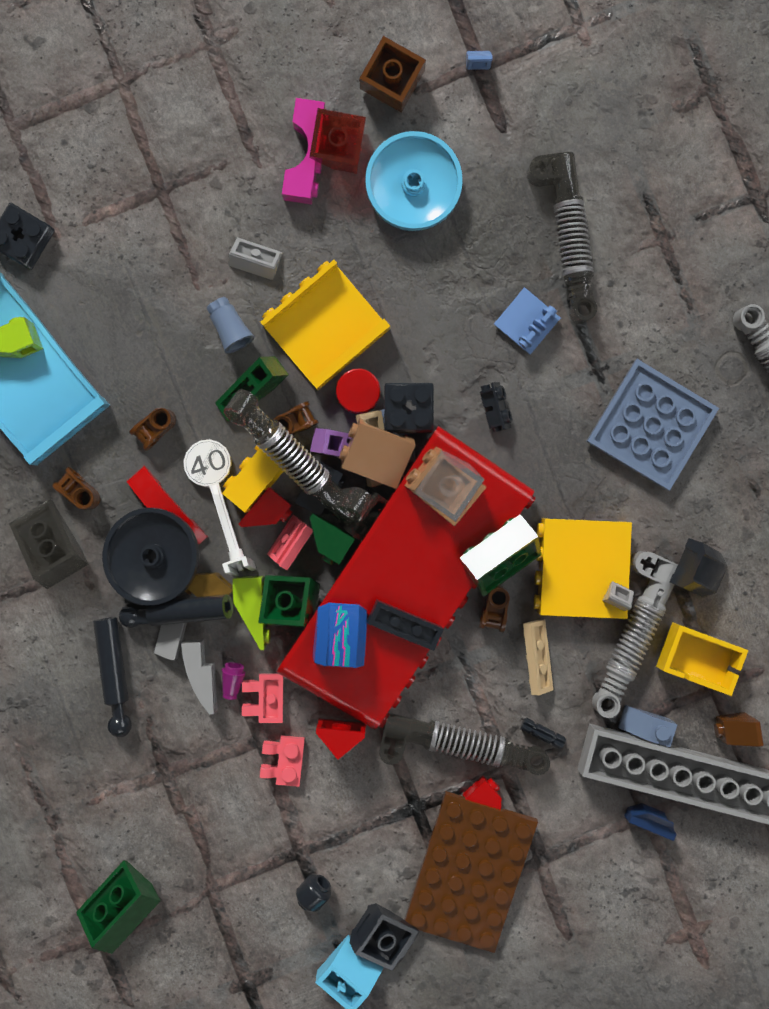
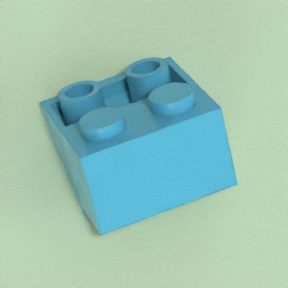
(347, 976)

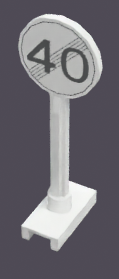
(208, 465)

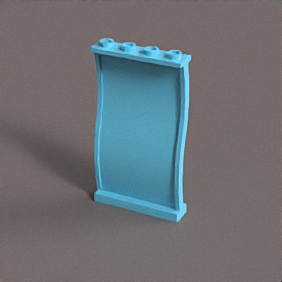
(43, 393)

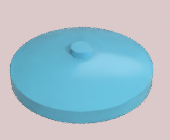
(413, 180)

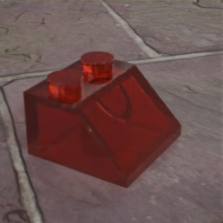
(338, 140)

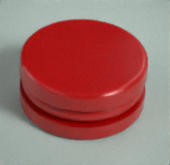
(358, 391)

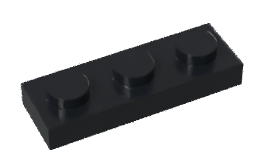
(405, 625)

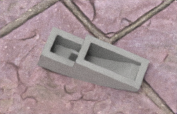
(200, 674)

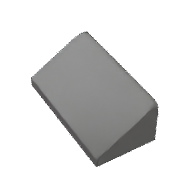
(254, 258)
(170, 640)

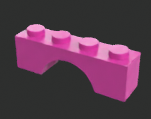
(299, 181)

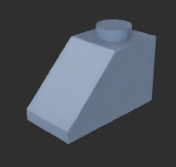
(648, 725)

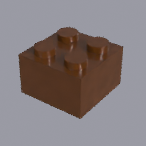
(392, 74)

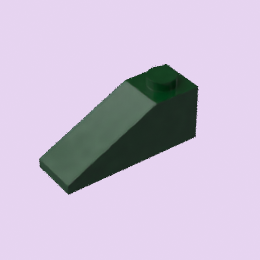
(258, 379)

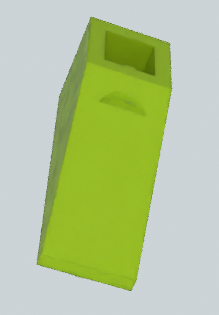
(19, 338)
(247, 600)

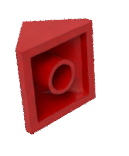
(340, 735)

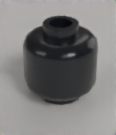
(313, 893)

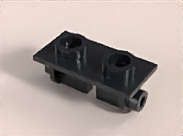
(496, 398)

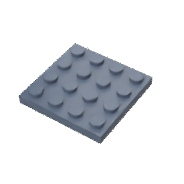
(652, 424)

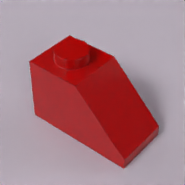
(268, 510)
(484, 792)

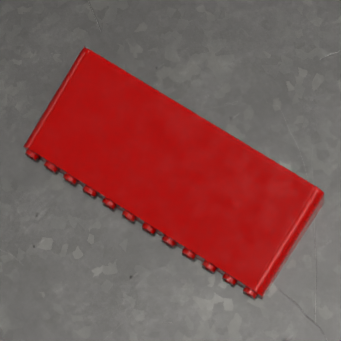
(411, 564)

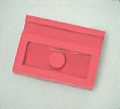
(290, 542)

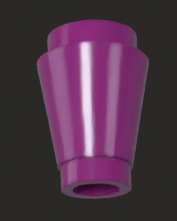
(232, 679)

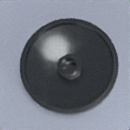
(150, 556)

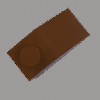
(739, 730)

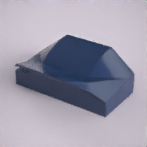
(651, 820)

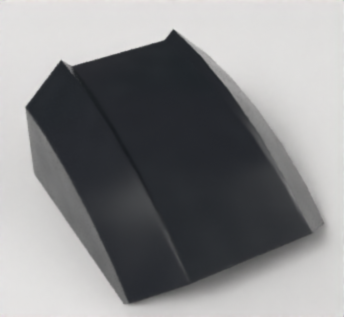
(699, 569)
(382, 937)

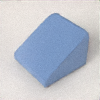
(478, 60)

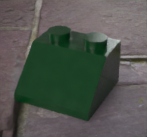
(330, 539)
(288, 600)

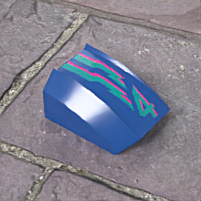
(340, 635)

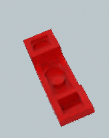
(154, 496)

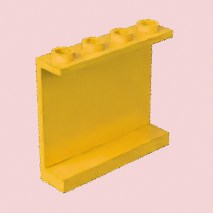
(324, 324)
(579, 565)

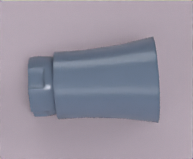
(229, 325)

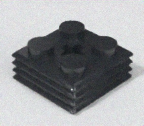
(35, 232)
(420, 395)

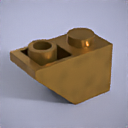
(209, 585)

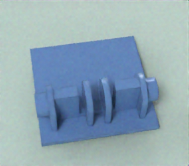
(527, 320)

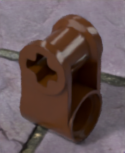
(296, 420)
(149, 429)
(73, 488)
(495, 613)

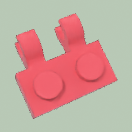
(270, 698)
(289, 762)

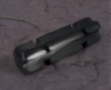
(543, 733)

